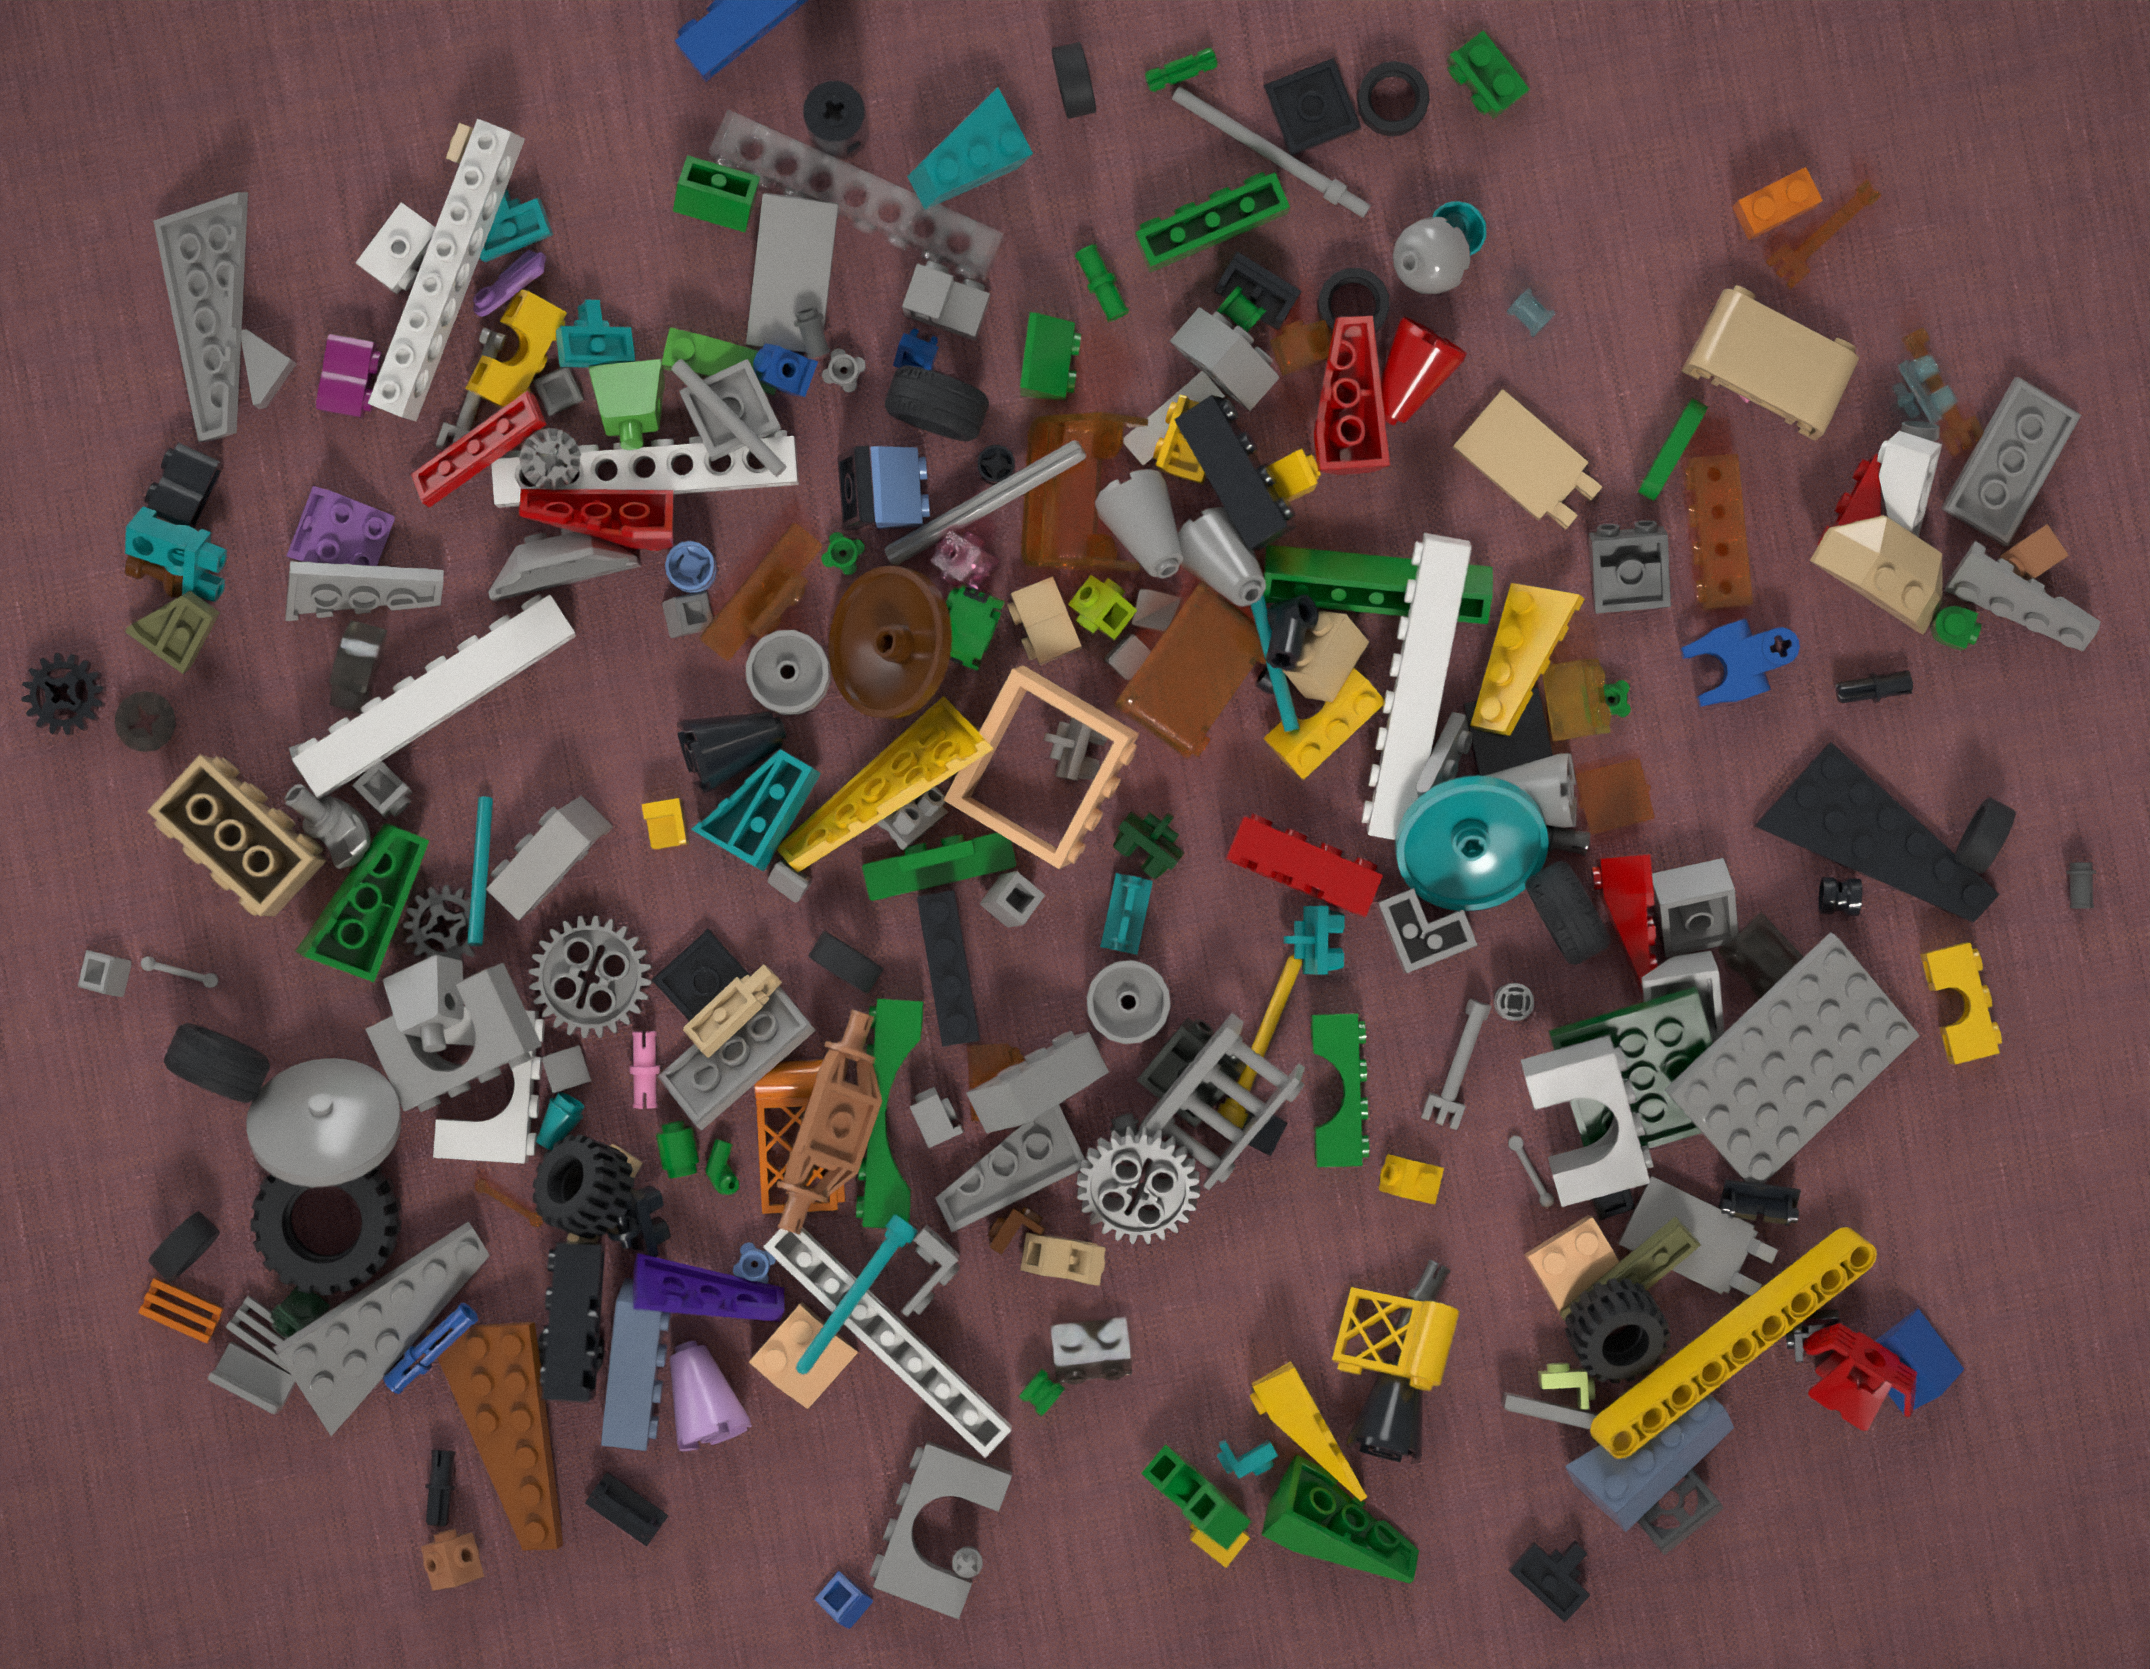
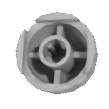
(1431, 256)

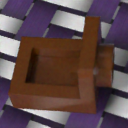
(1004, 1230)

